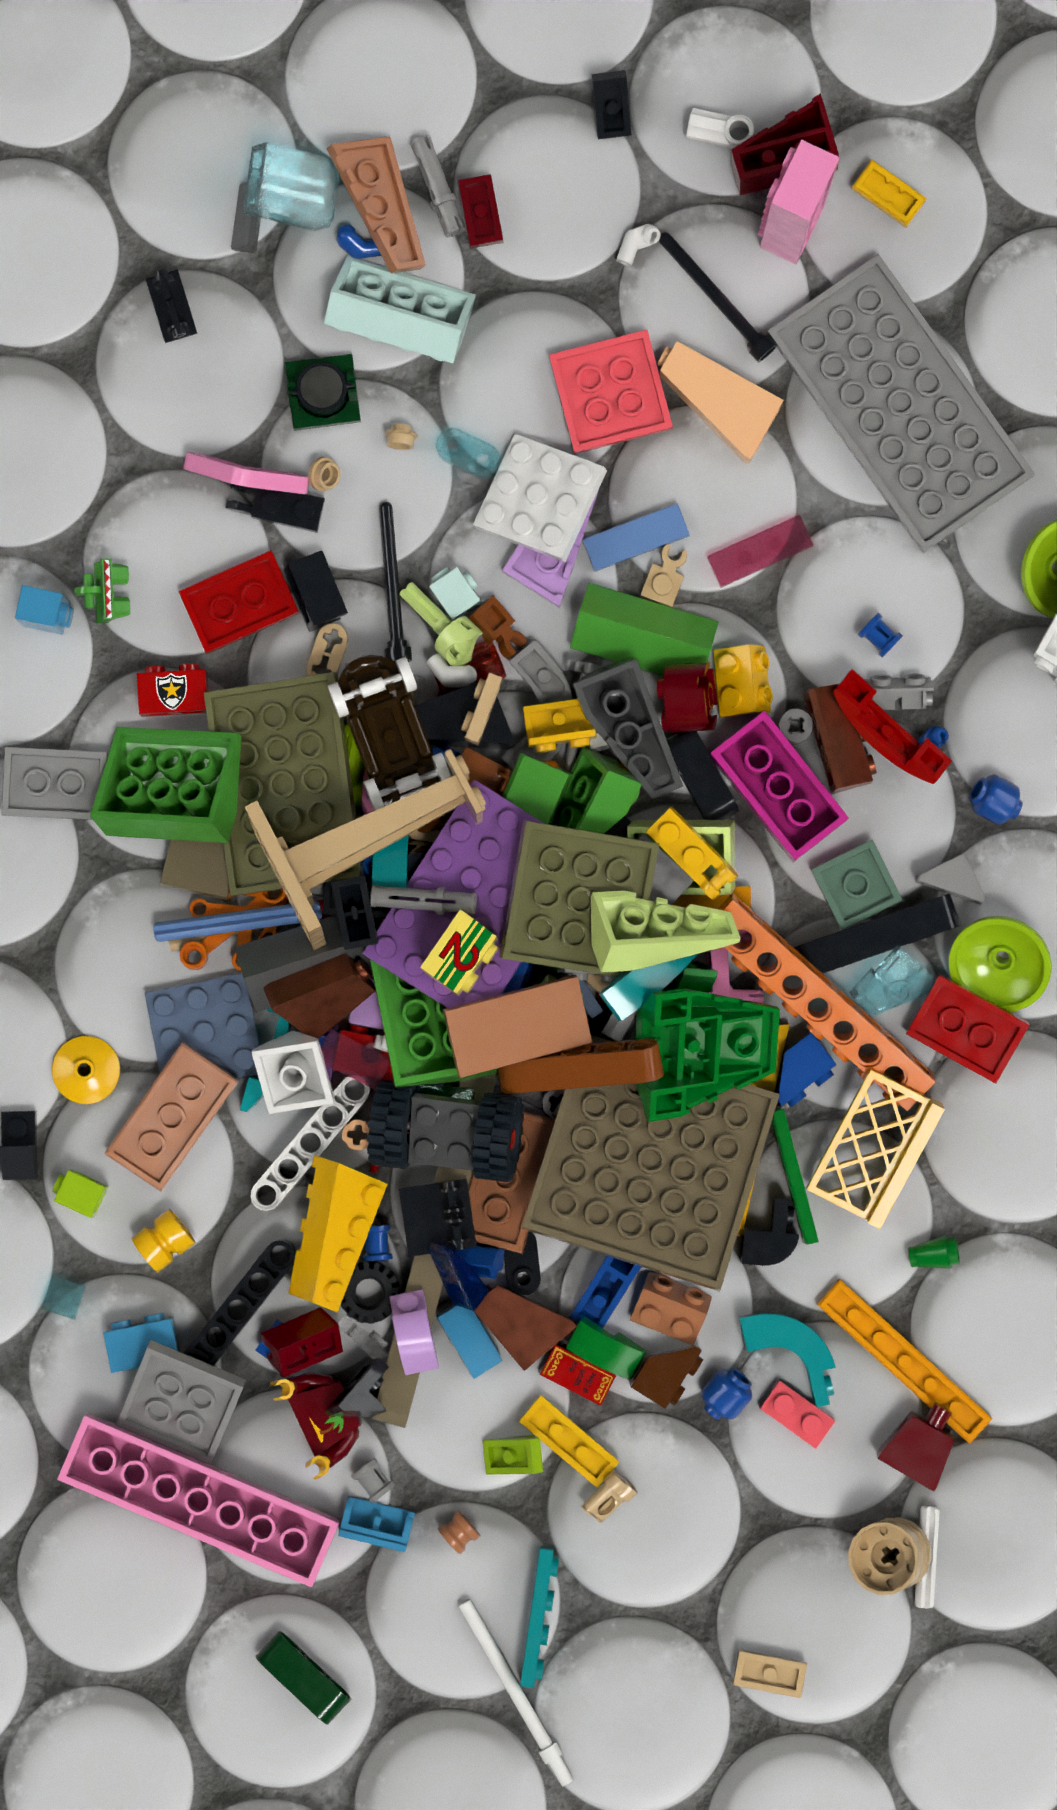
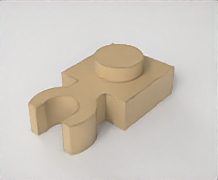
(664, 582)

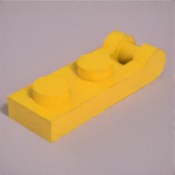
(691, 852)

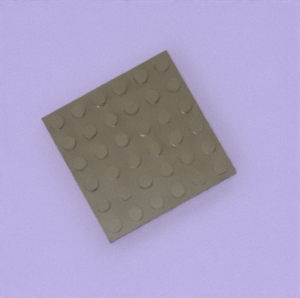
(651, 1190)

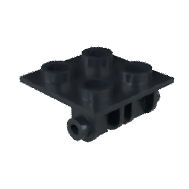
(437, 1215)

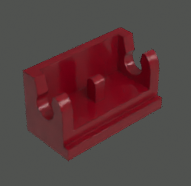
(302, 1342)

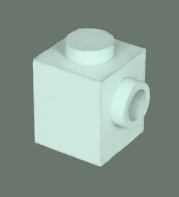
(455, 592)

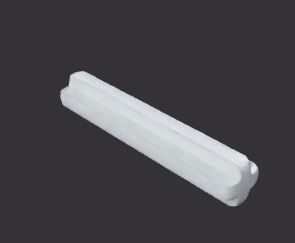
(926, 1586)

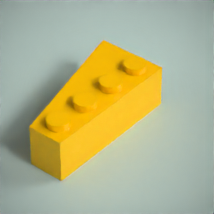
(334, 1232)

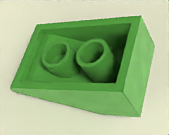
(597, 793)

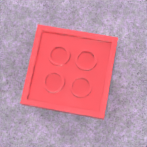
(610, 391)

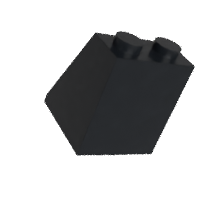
(446, 714)

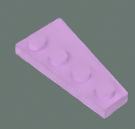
(543, 573)

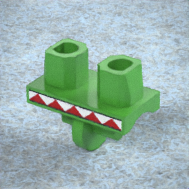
(105, 576)

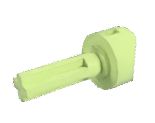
(454, 636)

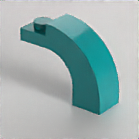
(779, 1330)

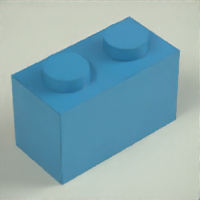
(44, 610)
(129, 1343)

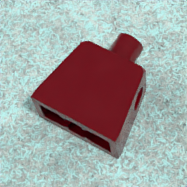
(920, 1446)

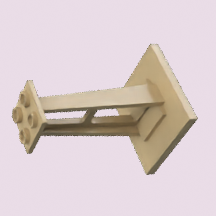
(339, 849)

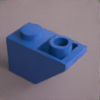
(800, 1067)

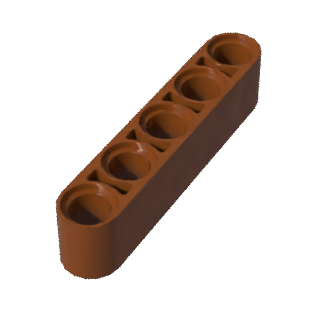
(586, 1067)

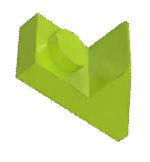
(513, 1455)

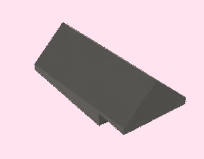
(286, 954)

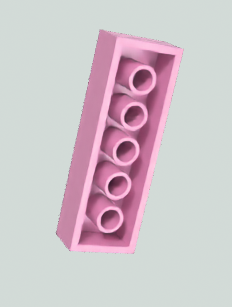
(797, 200)

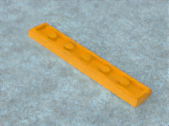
(903, 1359)

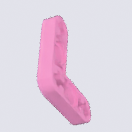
(245, 475)

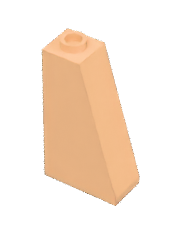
(722, 399)

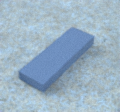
(636, 537)

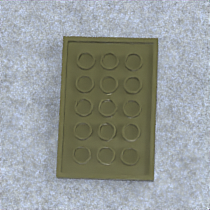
(290, 764)

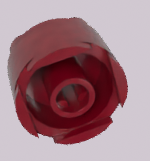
(688, 697)

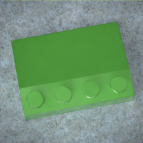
(169, 785)
(415, 1033)

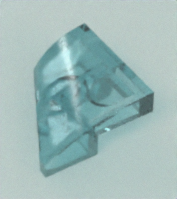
(892, 983)

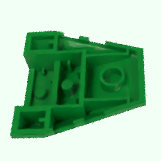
(704, 1048)

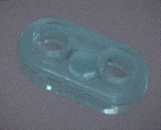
(468, 453)

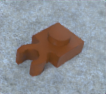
(495, 623)

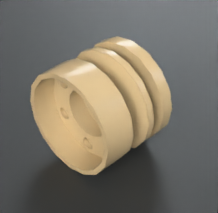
(870, 1558)

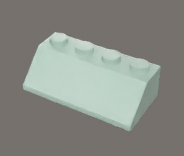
(399, 309)

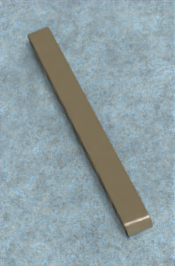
(397, 1388)

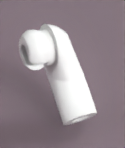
(635, 240)
(451, 675)

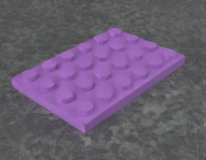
(466, 861)

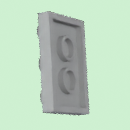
(51, 782)

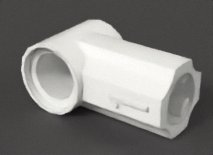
(716, 128)

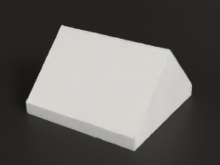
(292, 1073)

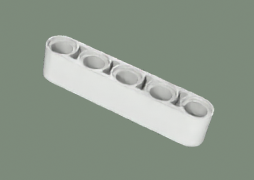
(296, 1151)

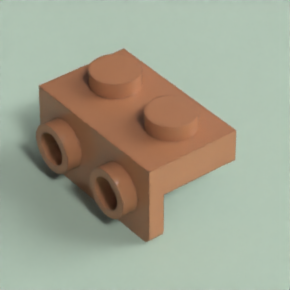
(671, 1308)

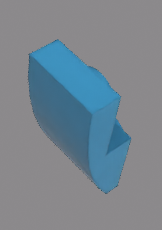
(469, 1339)

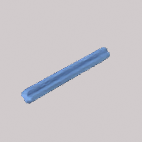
(228, 922)

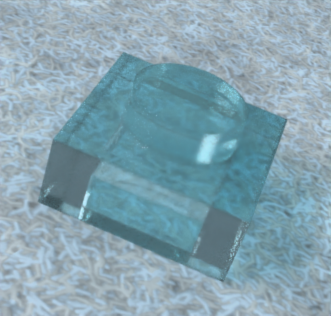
(63, 1297)

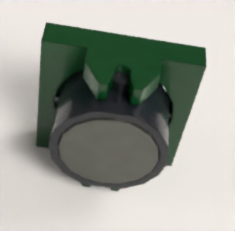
(322, 390)

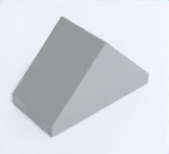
(954, 878)

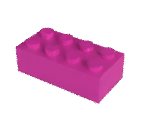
(778, 786)

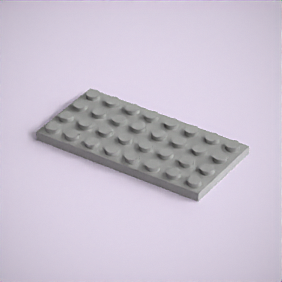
(900, 403)

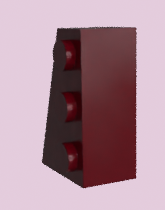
(761, 157)

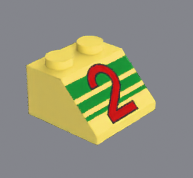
(460, 954)

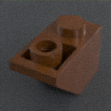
(664, 1372)

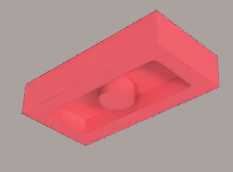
(797, 1414)

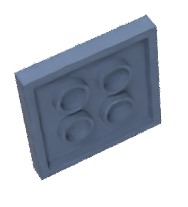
(209, 1017)

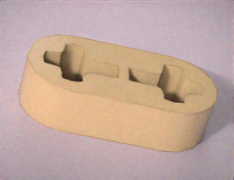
(320, 648)

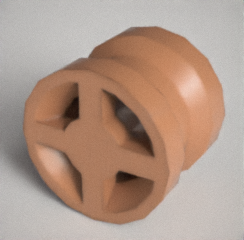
(458, 1532)

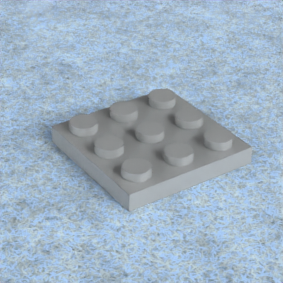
(180, 1402)

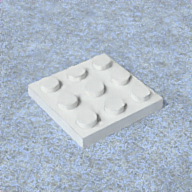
(540, 497)

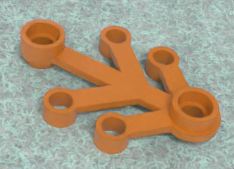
(213, 941)

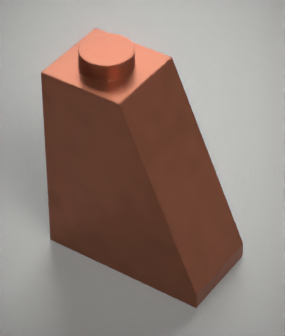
(321, 994)
(522, 1325)

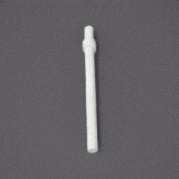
(549, 1750)

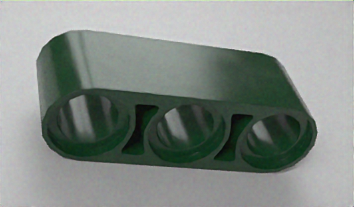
(303, 1677)

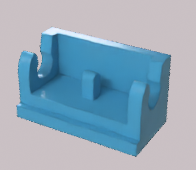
(376, 1524)

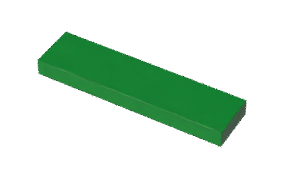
(794, 1177)

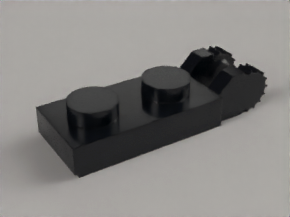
(281, 507)

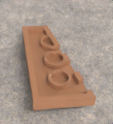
(379, 194)

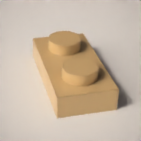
(486, 694)
(769, 1673)

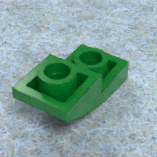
(608, 1351)

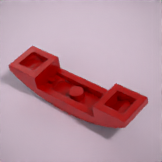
(885, 734)

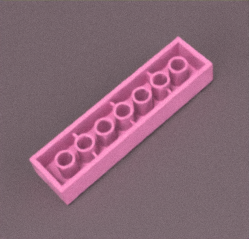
(199, 1499)

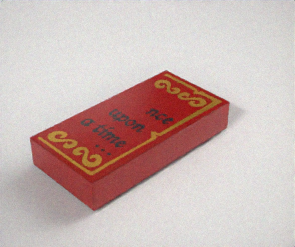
(577, 1375)

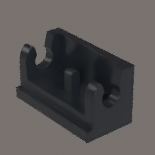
(315, 590)

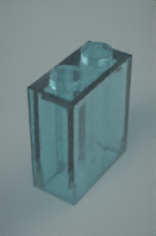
(291, 186)

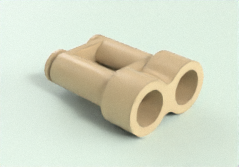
(609, 1496)

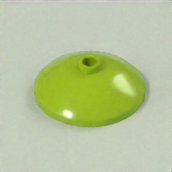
(1036, 571)
(1004, 981)

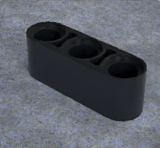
(701, 776)

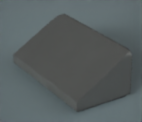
(245, 227)

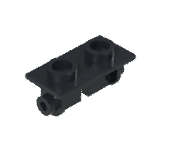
(171, 305)

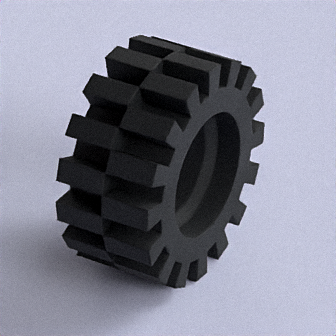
(389, 1285)

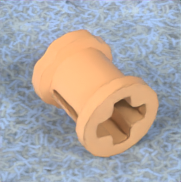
(349, 1140)

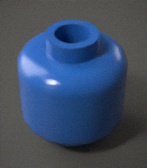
(996, 799)
(727, 1394)

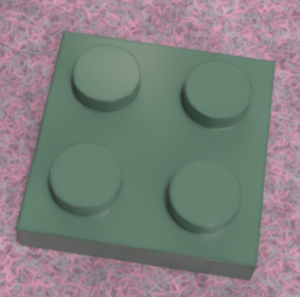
(856, 885)

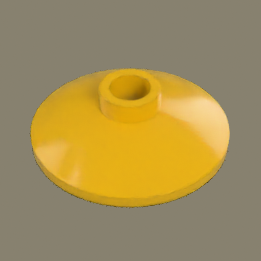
(103, 1074)

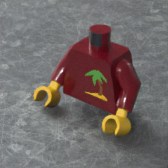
(326, 1435)

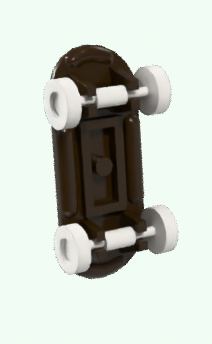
(387, 728)

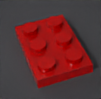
(238, 602)
(967, 1028)

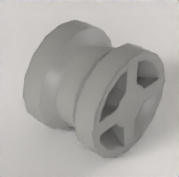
(792, 729)

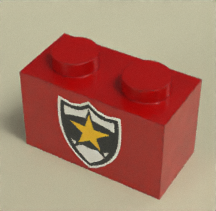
(172, 691)

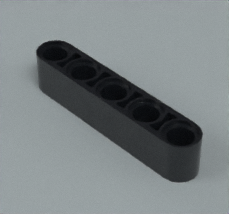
(881, 934)
(245, 1293)

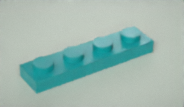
(541, 1602)

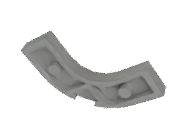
(548, 686)

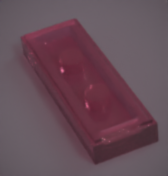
(760, 551)

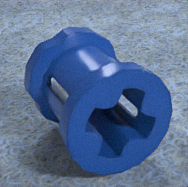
(880, 635)
(377, 1244)

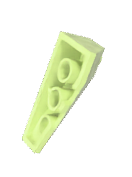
(643, 933)

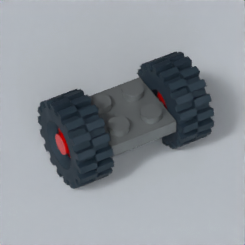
(445, 1131)

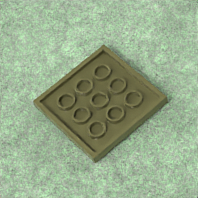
(553, 891)

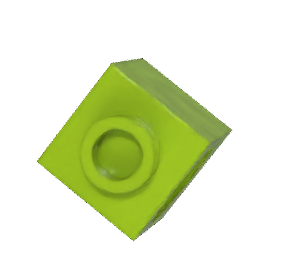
(79, 1193)

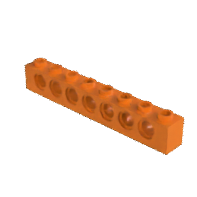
(838, 1008)

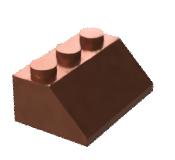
(838, 742)

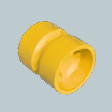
(163, 1240)

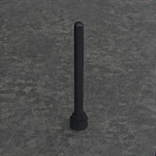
(759, 343)
(397, 646)

